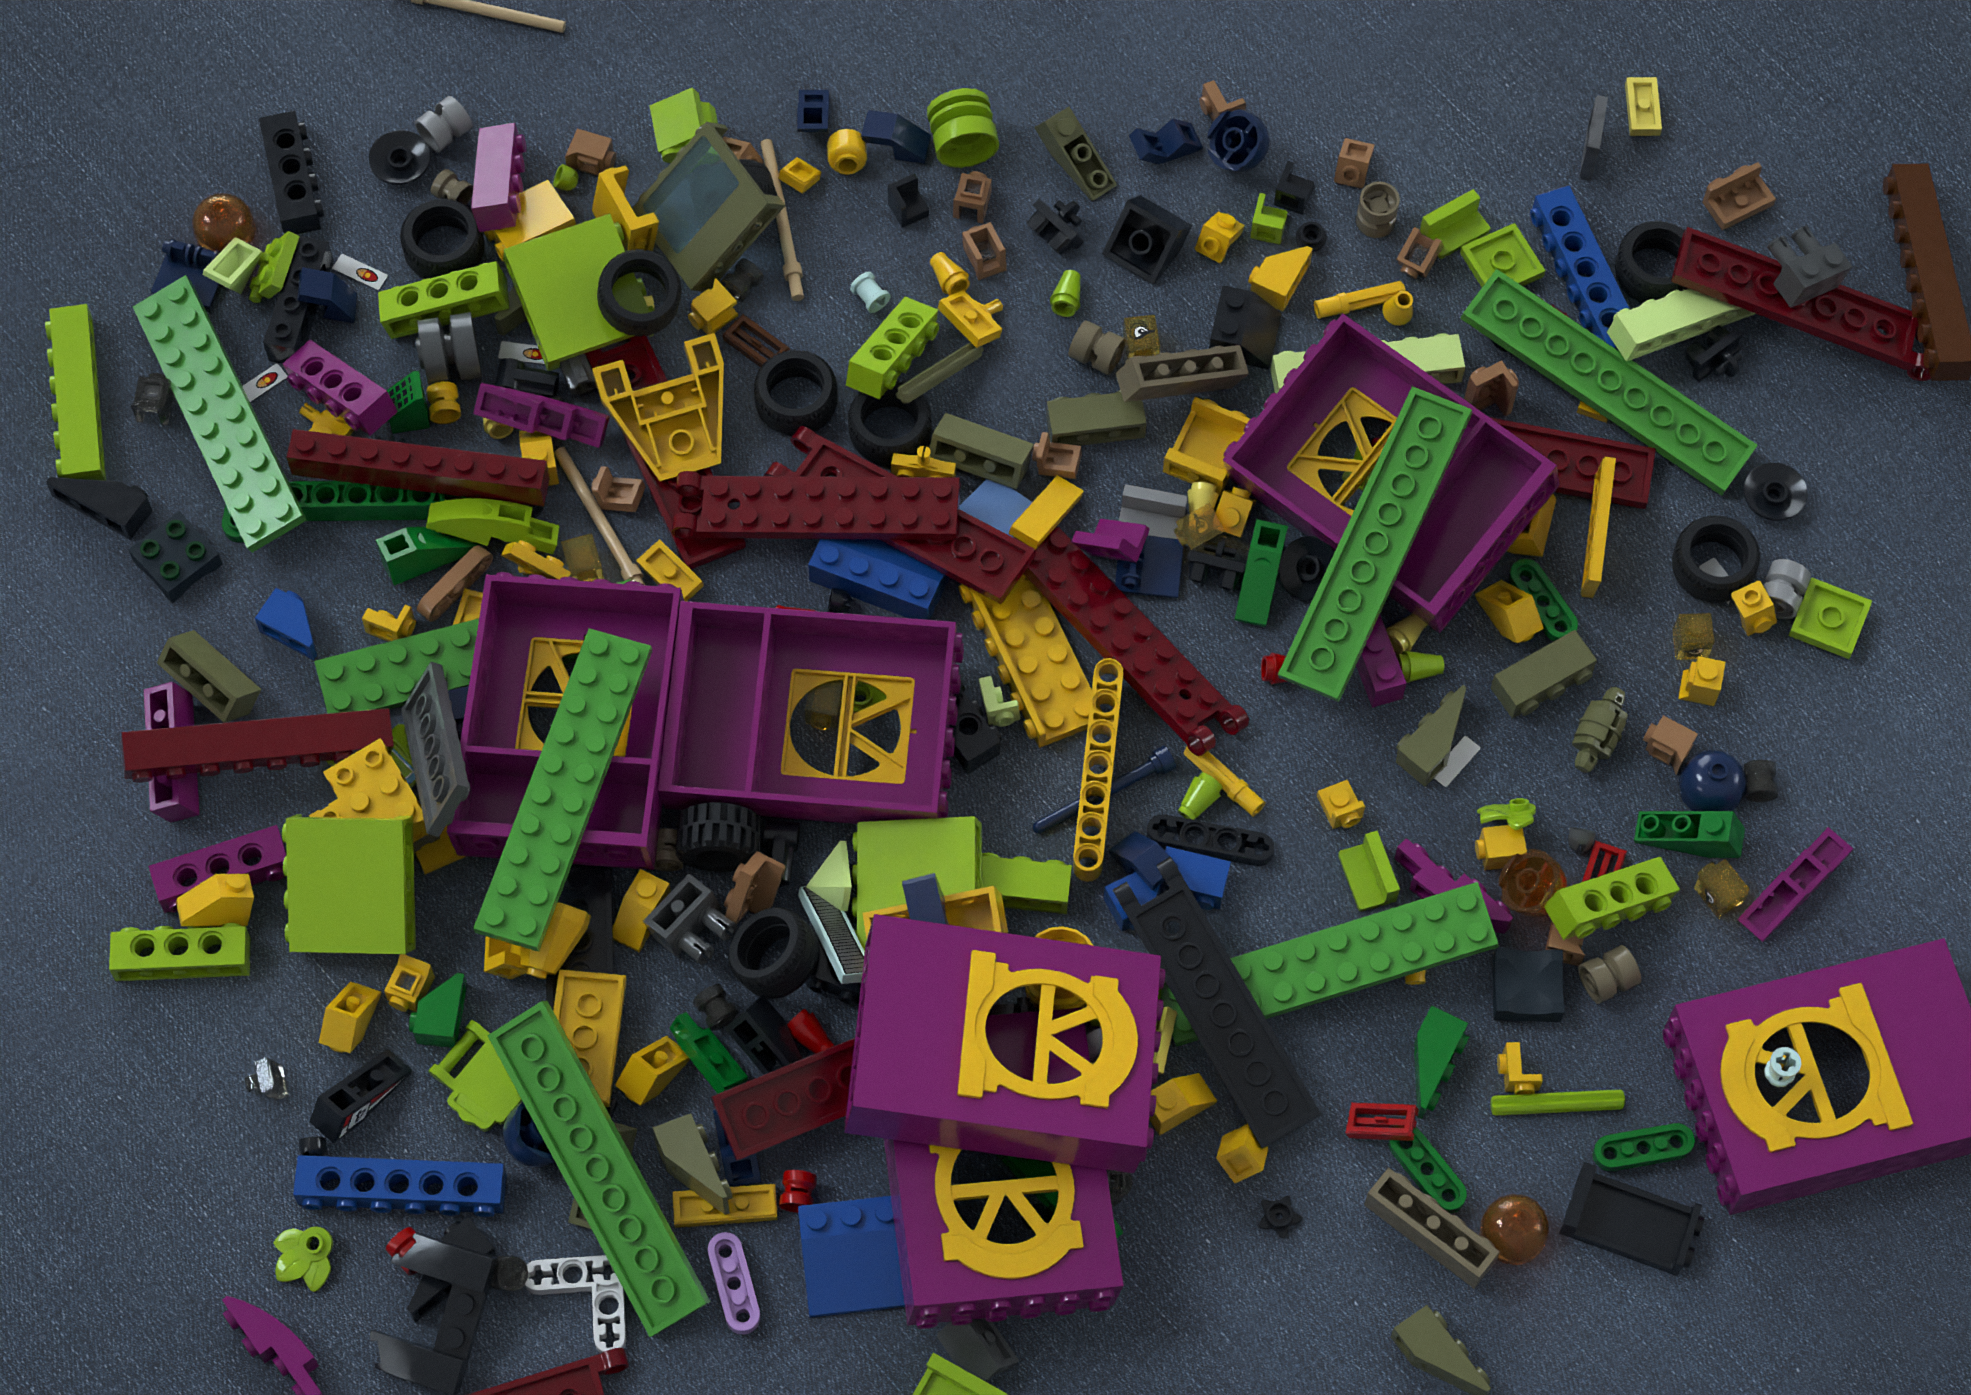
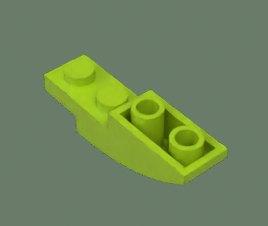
(486, 518)

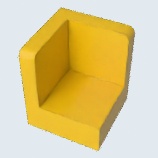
(502, 959)
(1241, 1154)

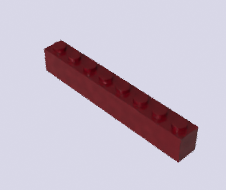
(418, 467)
(251, 744)

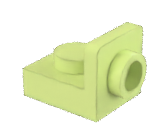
(996, 710)

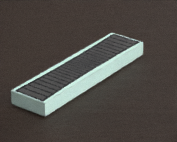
(835, 936)

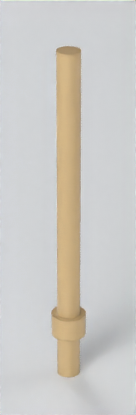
(500, 13)
(791, 269)
(629, 569)

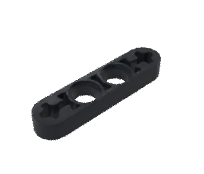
(1211, 834)

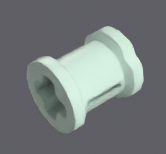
(870, 292)
(1791, 1064)

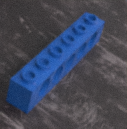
(1563, 208)
(315, 1171)

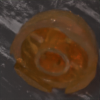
(222, 219)
(1530, 882)
(1515, 1228)

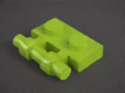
(273, 267)

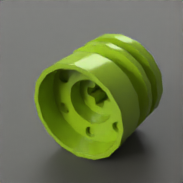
(962, 128)

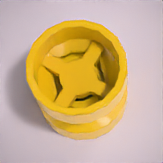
(443, 402)

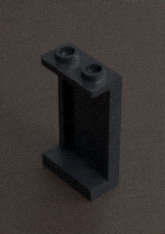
(1631, 1222)

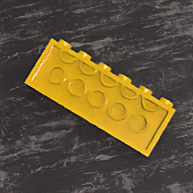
(1034, 661)

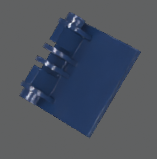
(187, 260)
(1155, 571)

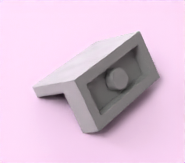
(1153, 508)

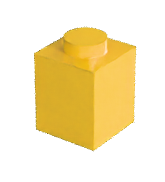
(1498, 845)

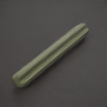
(938, 372)

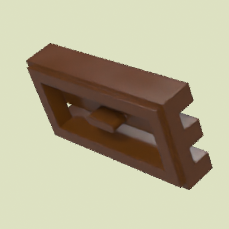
(747, 351)

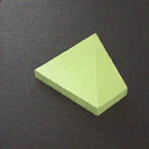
(234, 265)
(833, 878)

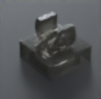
(268, 1079)

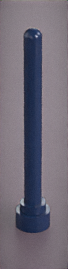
(1158, 762)

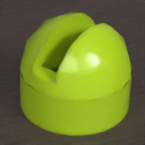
(565, 178)

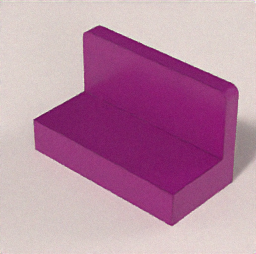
(1113, 540)

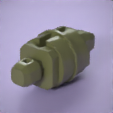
(1600, 729)

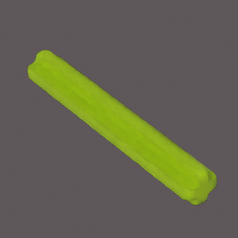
(1557, 1102)

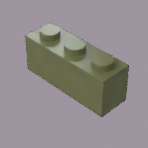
(1095, 419)
(981, 450)
(1544, 675)
(209, 676)

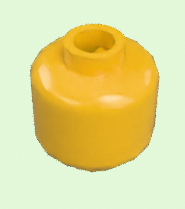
(846, 151)

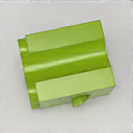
(677, 121)

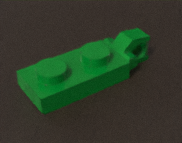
(707, 1054)

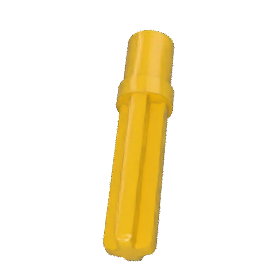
(1356, 300)
(1235, 788)

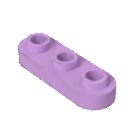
(730, 1269)

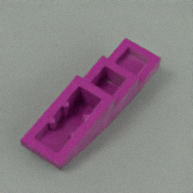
(541, 414)
(1795, 884)

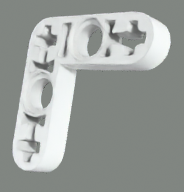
(600, 1290)

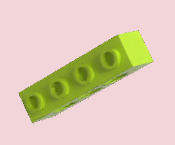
(472, 290)
(892, 348)
(1612, 898)
(230, 960)

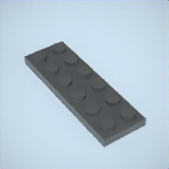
(435, 750)

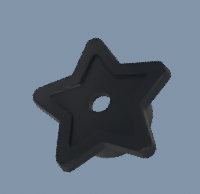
(1281, 1207)

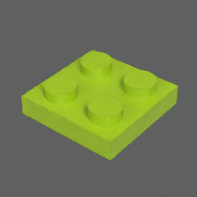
(1503, 251)
(1830, 618)

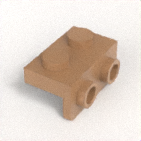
(1738, 196)
(1492, 386)
(755, 886)

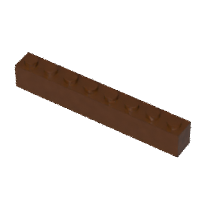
(1929, 271)

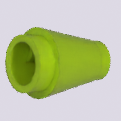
(1066, 294)
(1420, 665)
(1200, 795)

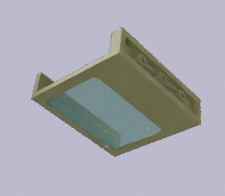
(706, 208)

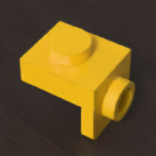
(1218, 235)
(1235, 510)
(1755, 608)
(1510, 1065)

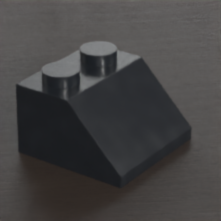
(1146, 238)
(1246, 321)

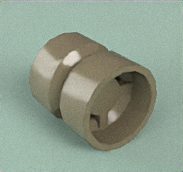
(1377, 209)
(1095, 346)
(1605, 976)

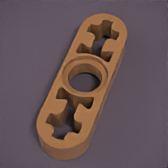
(452, 584)

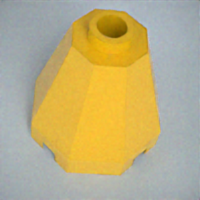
(562, 935)

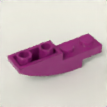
(1433, 879)
(270, 1338)

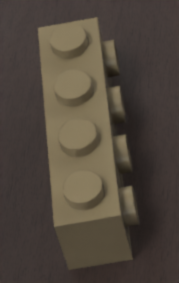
(1181, 373)
(1431, 1227)

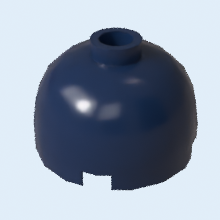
(1238, 140)
(1712, 782)
(524, 1140)

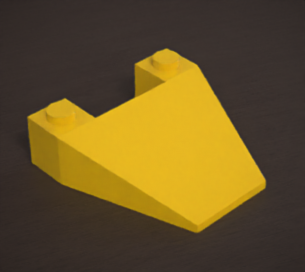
(673, 422)

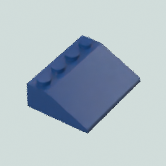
(878, 576)
(850, 1256)

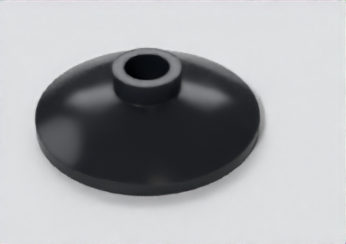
(397, 147)
(1777, 480)
(1297, 562)

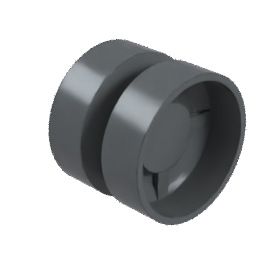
(441, 350)

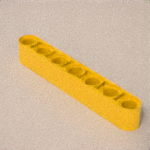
(1093, 783)

